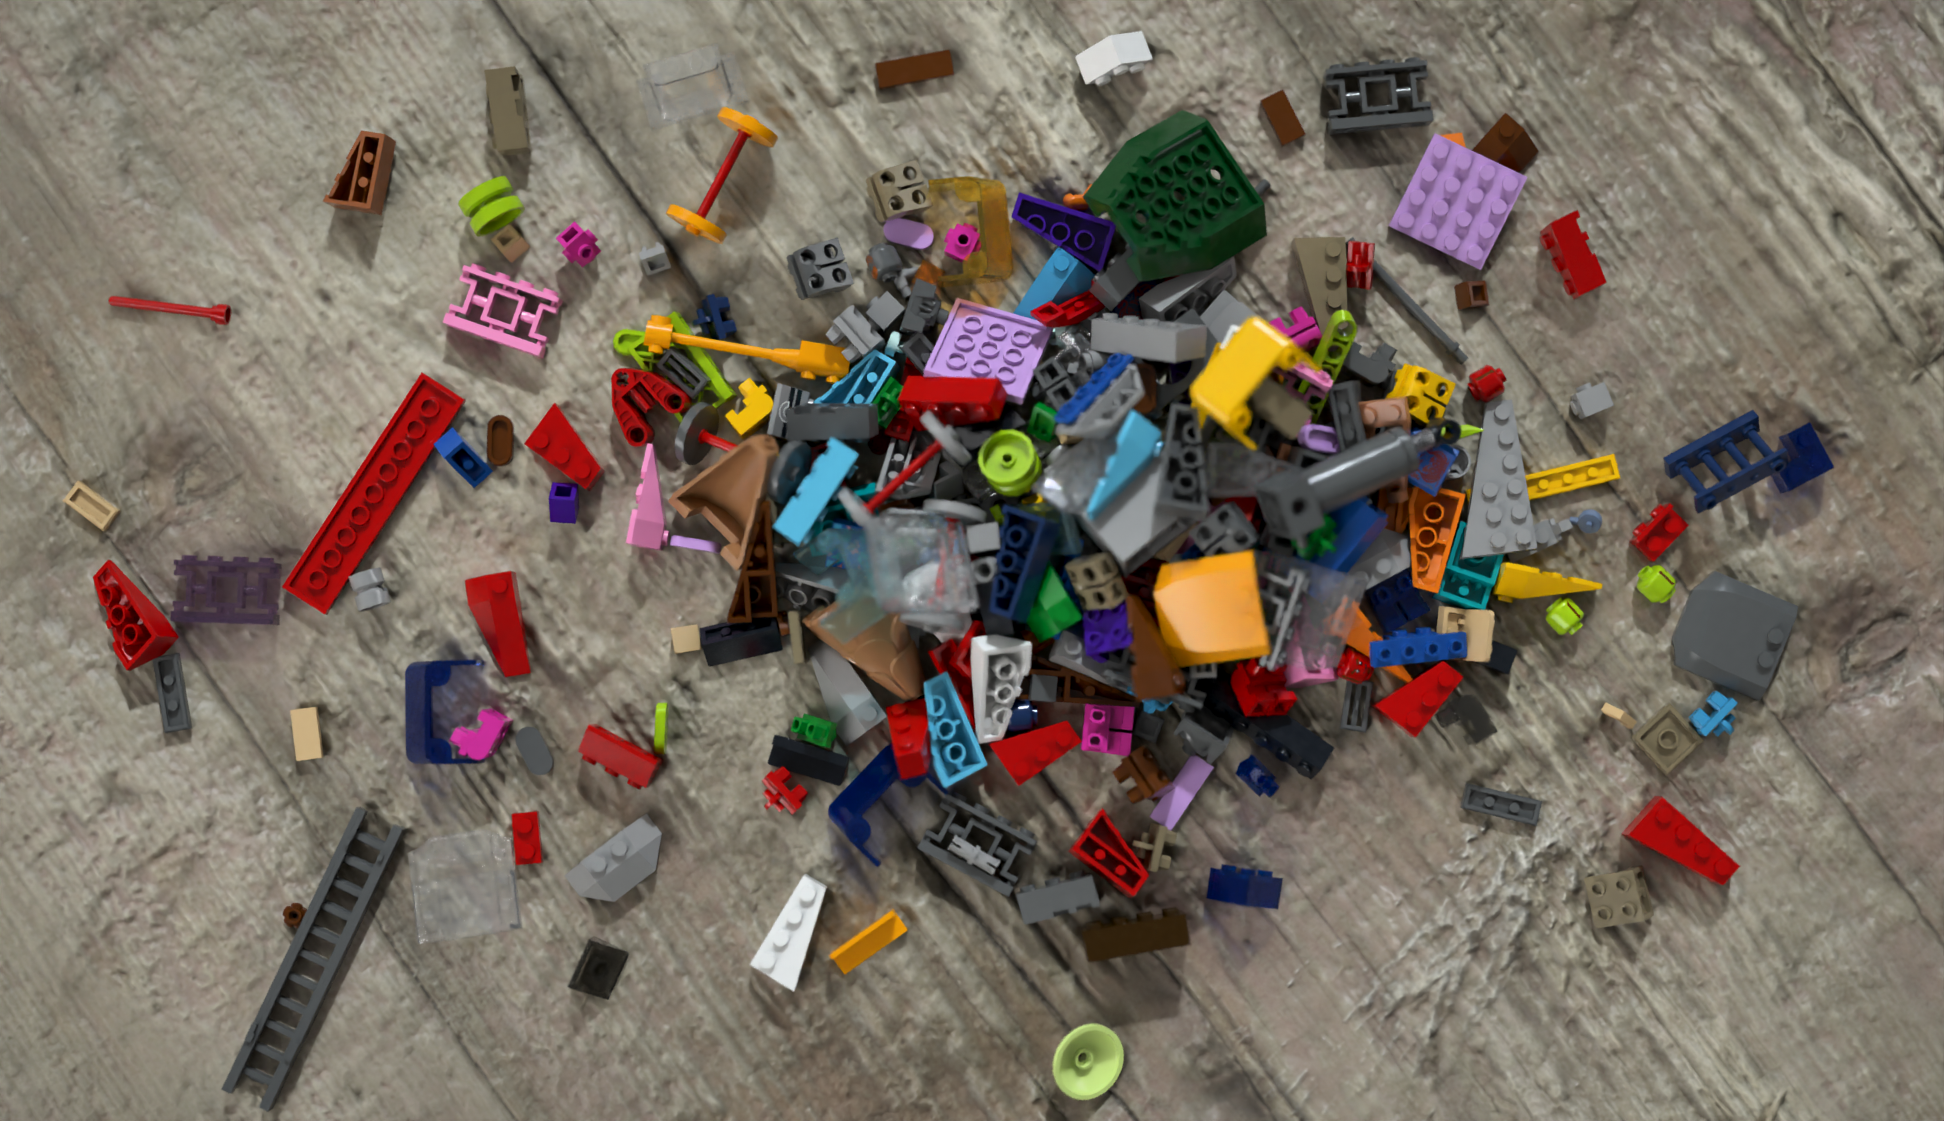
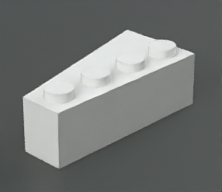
(789, 938)

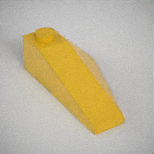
(1525, 582)

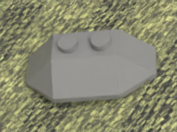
(1108, 407)
(902, 454)
(1383, 558)
(618, 862)

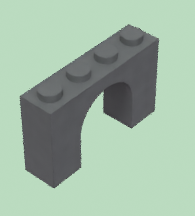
(1175, 392)

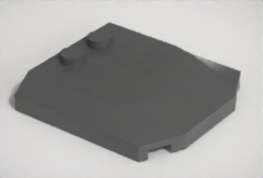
(1732, 634)

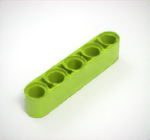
(1328, 359)

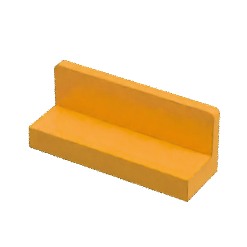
(868, 941)

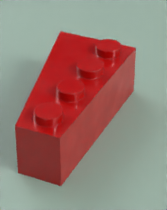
(952, 399)
(1676, 838)

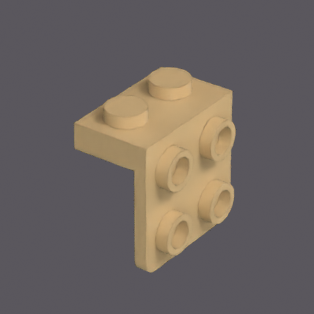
(1476, 624)

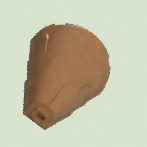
(731, 494)
(880, 650)

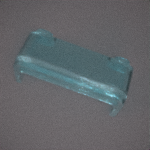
(856, 598)

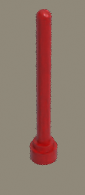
(220, 314)

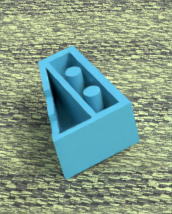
(863, 381)

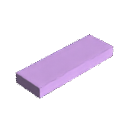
(1186, 786)

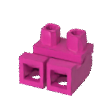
(1303, 332)
(1096, 727)
(483, 741)

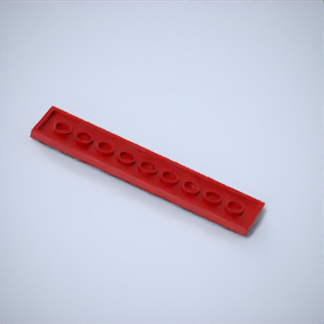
(373, 493)

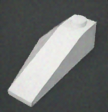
(996, 673)

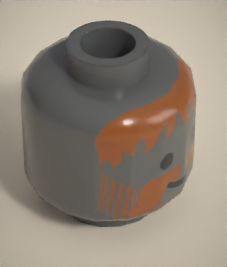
(884, 262)

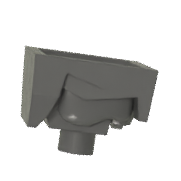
(923, 310)
(1204, 733)

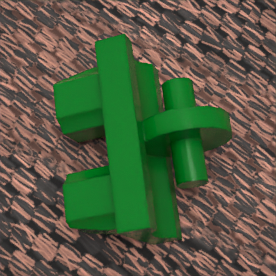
(888, 402)
(1319, 540)
(814, 730)

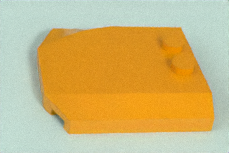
(1211, 609)

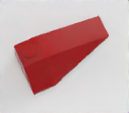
(498, 612)
(136, 624)

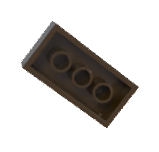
(1135, 935)

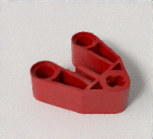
(626, 411)

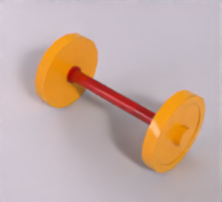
(748, 129)

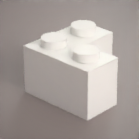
(1113, 57)

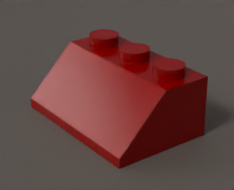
(619, 756)

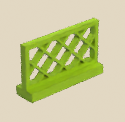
(699, 357)

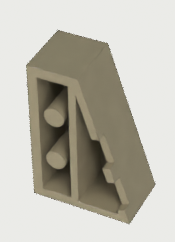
(508, 111)

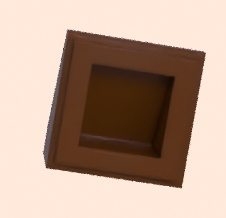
(1471, 294)

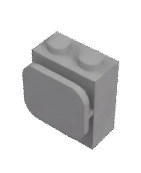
(1224, 313)

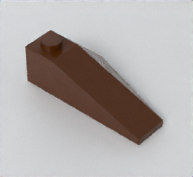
(1507, 144)
(1155, 669)

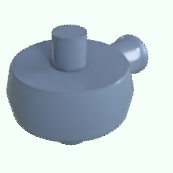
(1588, 521)

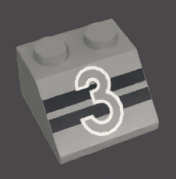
(785, 398)

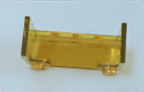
(996, 259)

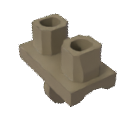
(1152, 845)

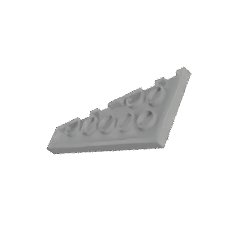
(1499, 498)

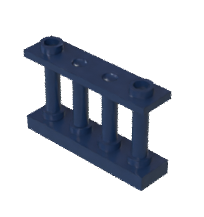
(1722, 440)

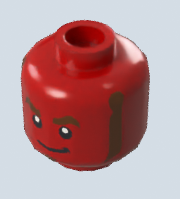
(1486, 383)
(1354, 666)

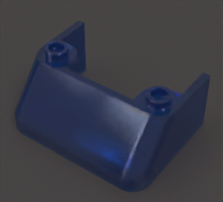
(419, 684)
(862, 793)

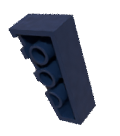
(1021, 562)

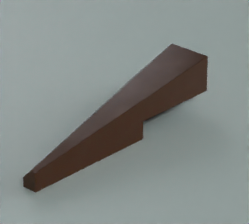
(757, 584)
(1076, 687)

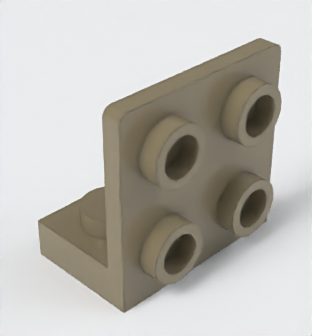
(1619, 897)

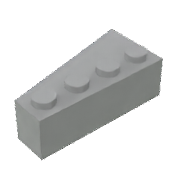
(1148, 338)

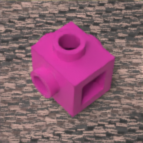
(954, 236)
(578, 244)

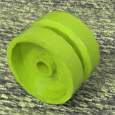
(491, 206)
(1010, 463)

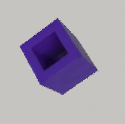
(564, 502)

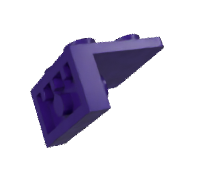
(1106, 631)

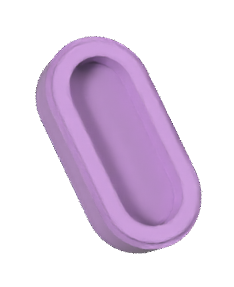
(908, 233)
(1319, 439)
(695, 544)

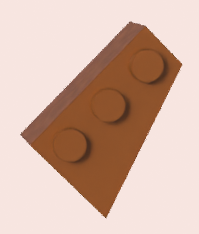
(365, 175)

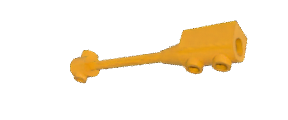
(809, 360)

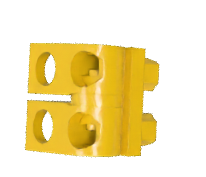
(1422, 392)
(756, 413)

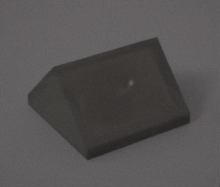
(598, 968)

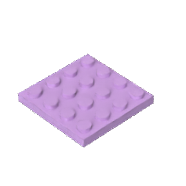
(1457, 201)
(989, 345)

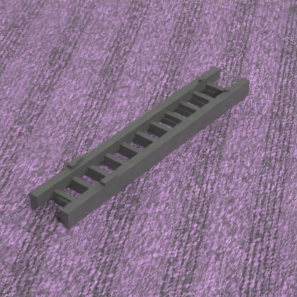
(332, 965)

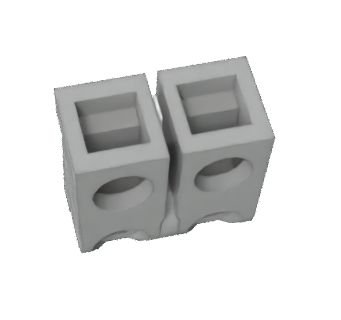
(858, 332)

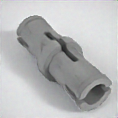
(974, 854)

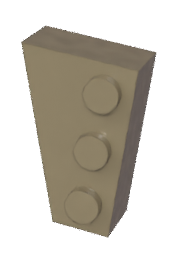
(1278, 408)

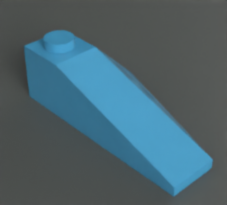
(1057, 282)

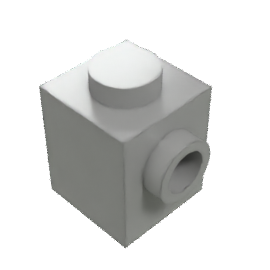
(884, 312)
(1590, 400)

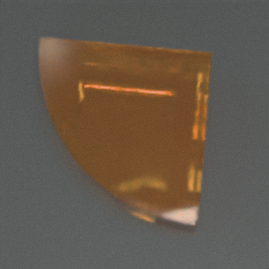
(928, 273)

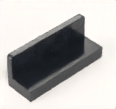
(739, 641)
(808, 760)

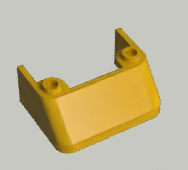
(1240, 370)

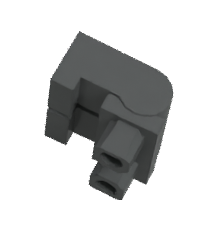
(818, 270)
(1369, 369)
(1053, 383)
(1225, 521)

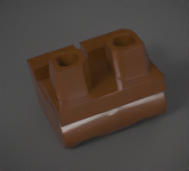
(1146, 772)

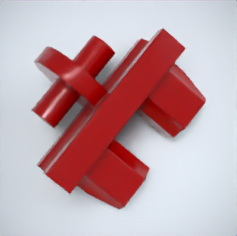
(1360, 265)
(780, 793)

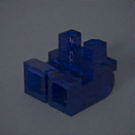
(1395, 590)

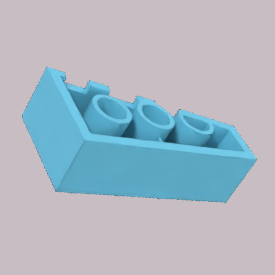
(816, 492)

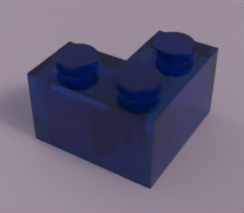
(1806, 457)
(1244, 887)

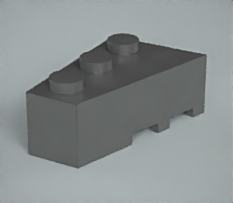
(828, 420)
(1057, 897)

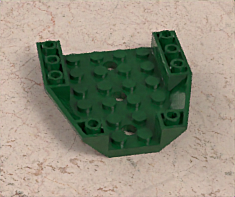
(1185, 235)

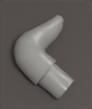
(901, 283)

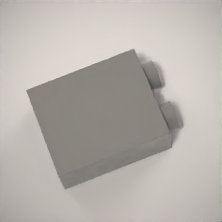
(1128, 524)

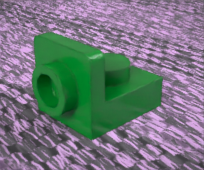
(1042, 423)

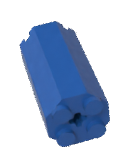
(1355, 531)

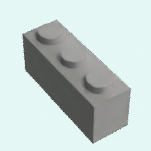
(983, 539)

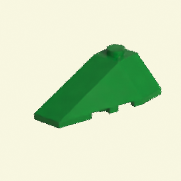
(1053, 607)

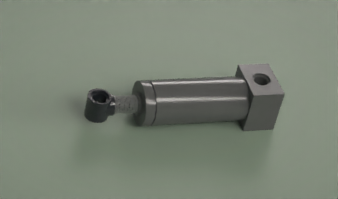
(1297, 501)

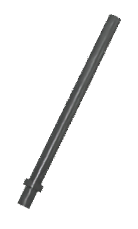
(1451, 347)

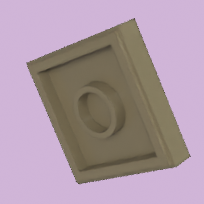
(797, 637)
(1667, 738)

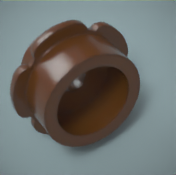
(288, 913)

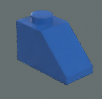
(463, 457)

